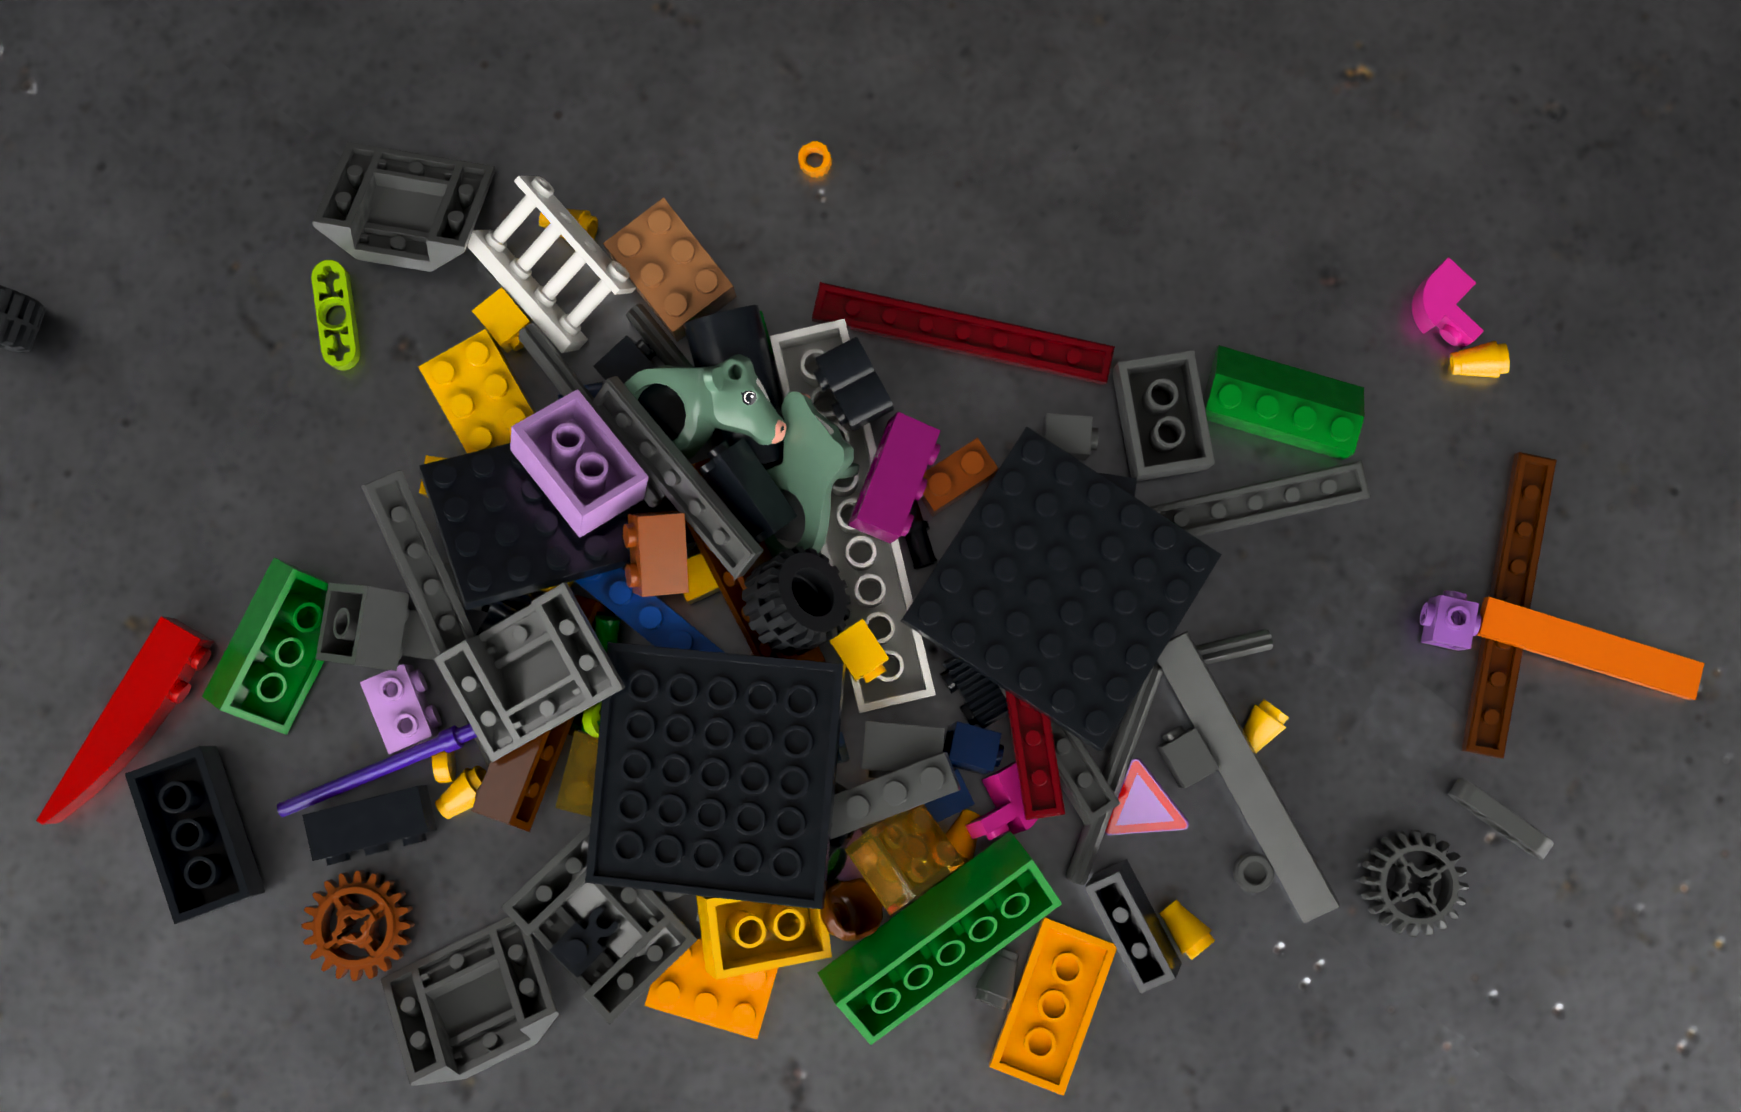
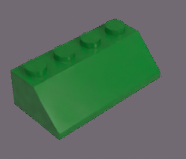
(1284, 403)
(272, 650)

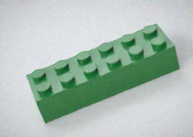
(939, 938)

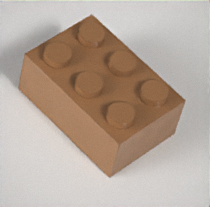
(670, 268)

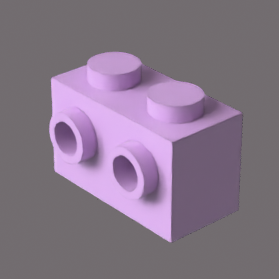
(401, 708)

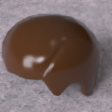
(851, 910)

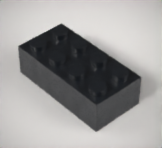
(194, 833)

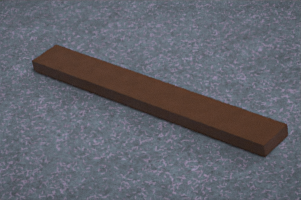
(1514, 583)

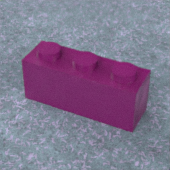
(895, 478)

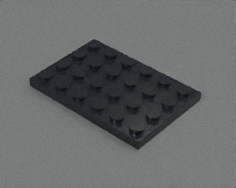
(509, 535)

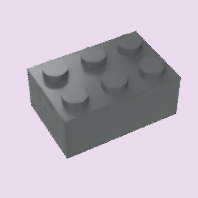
(1163, 416)

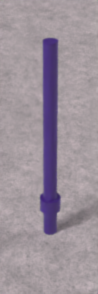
(447, 740)

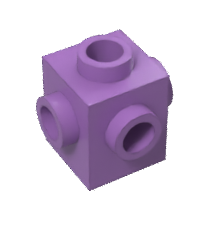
(1450, 621)

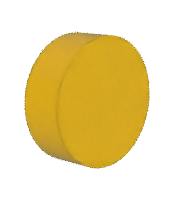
(444, 767)

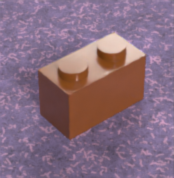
(957, 476)
(656, 553)

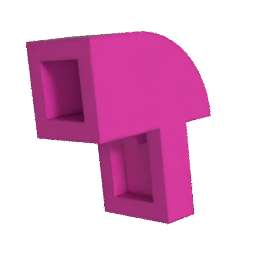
(1436, 305)
(1009, 814)

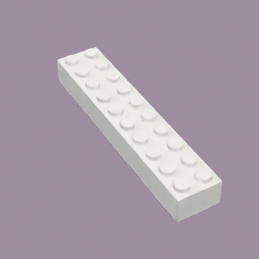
(869, 565)

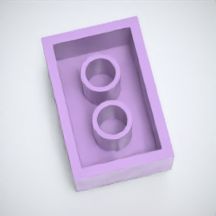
(578, 462)

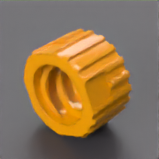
(814, 147)

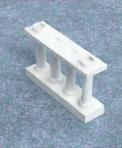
(516, 276)

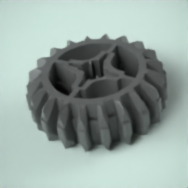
(1442, 868)

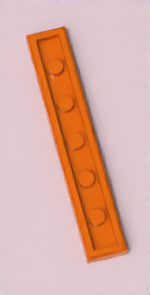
(1590, 648)

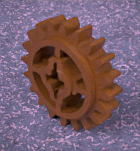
(329, 943)

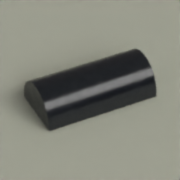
(734, 333)

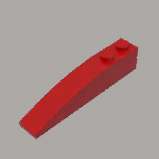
(133, 714)

